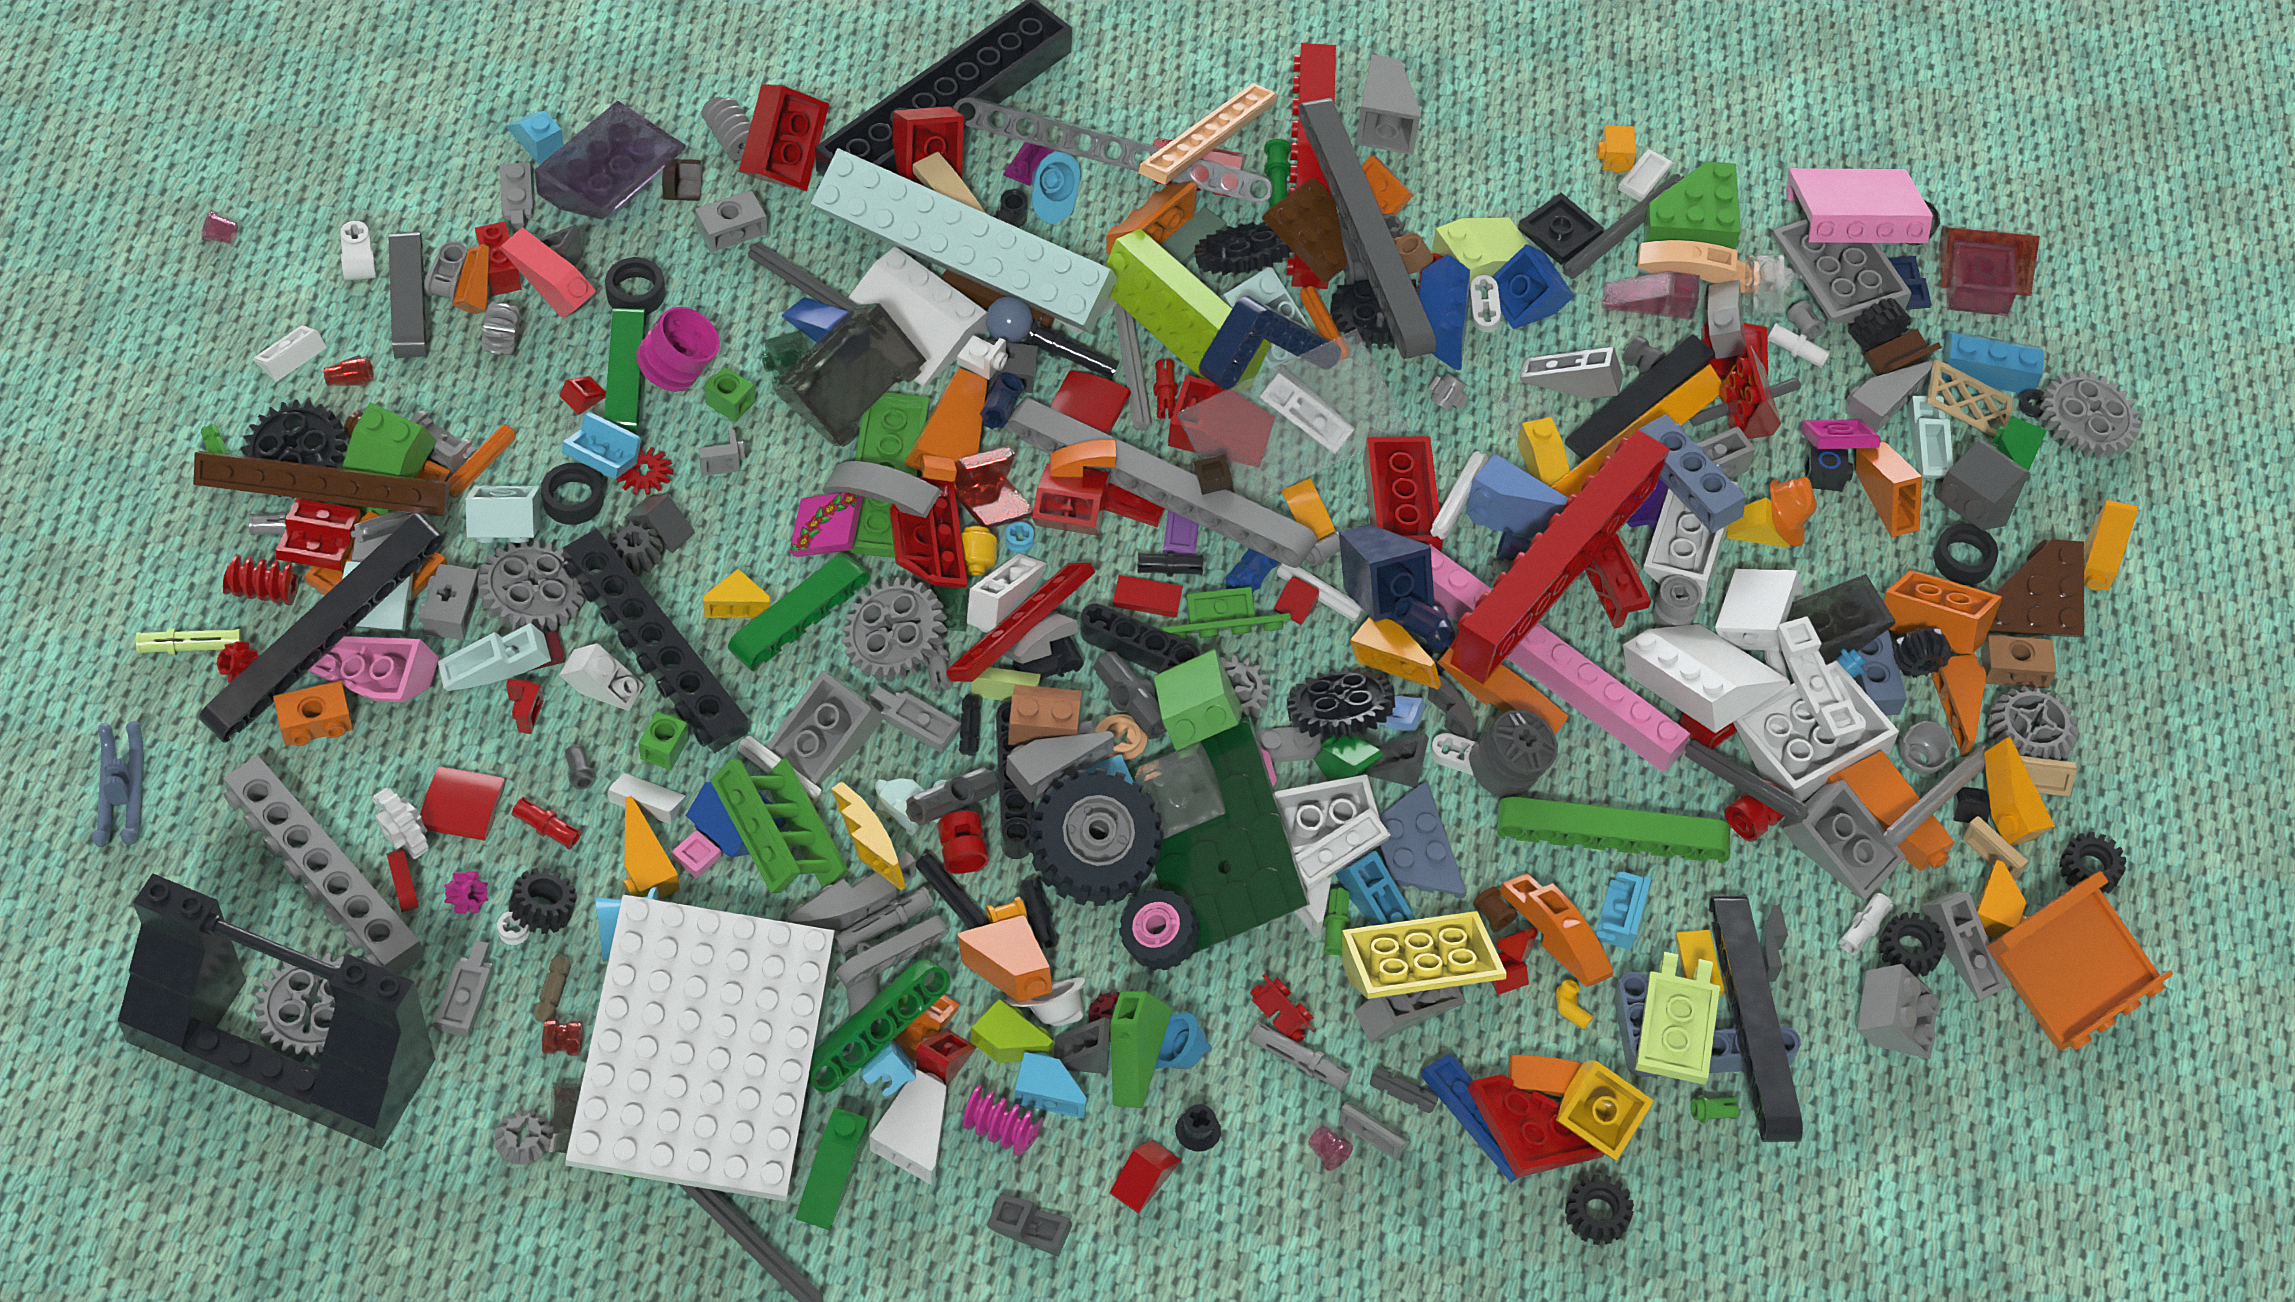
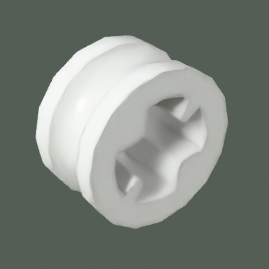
(511, 937)

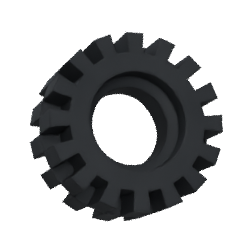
(1880, 324)
(2097, 848)
(537, 914)
(1917, 928)
(1605, 1191)

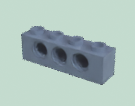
(1695, 477)
(1887, 689)

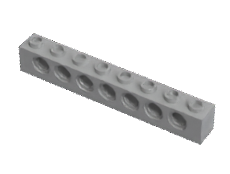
(257, 781)

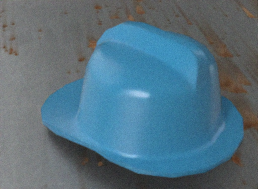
(1182, 1043)

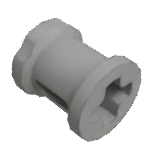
(1806, 320)

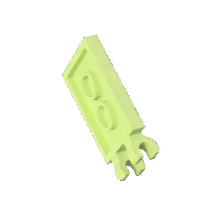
(1678, 1022)

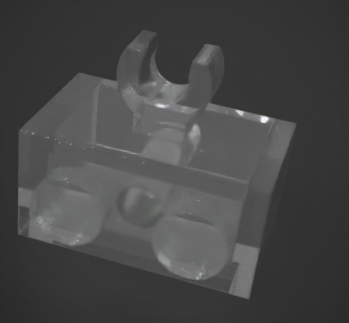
(1767, 285)

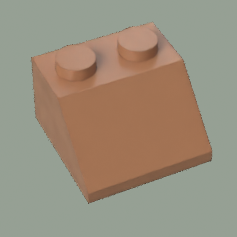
(1043, 713)

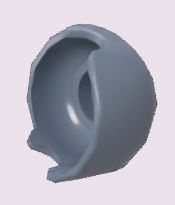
(1009, 319)

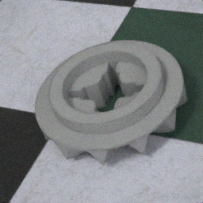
(532, 1147)

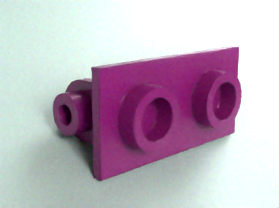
(1026, 161)

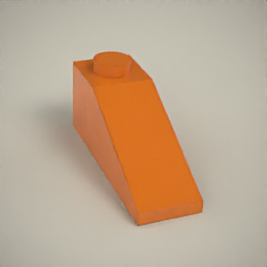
(1961, 694)

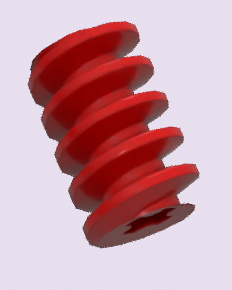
(261, 581)

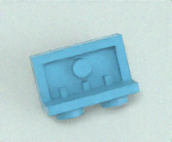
(603, 446)

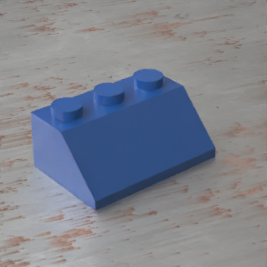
(1446, 303)

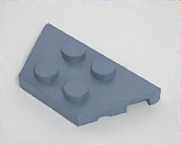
(1418, 845)

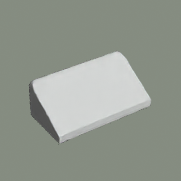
(290, 352)
(650, 798)

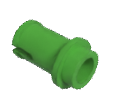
(1714, 1108)

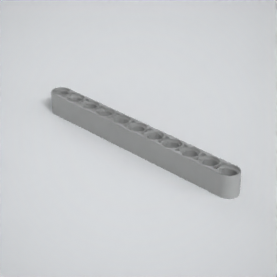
(1170, 486)

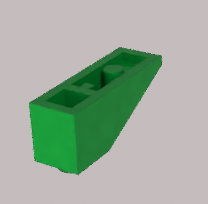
(833, 1168)

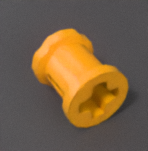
(1006, 911)

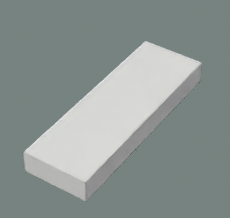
(1341, 848)

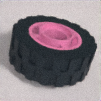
(1169, 946)

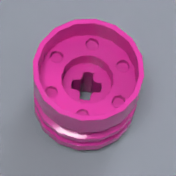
(677, 349)

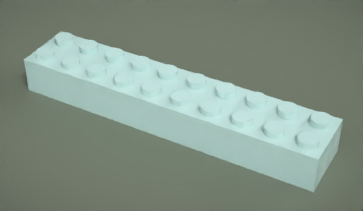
(964, 240)

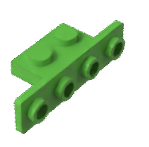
(1224, 610)

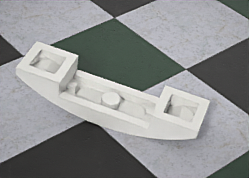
(1814, 680)

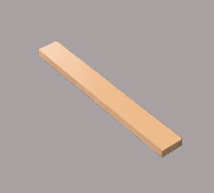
(1207, 134)

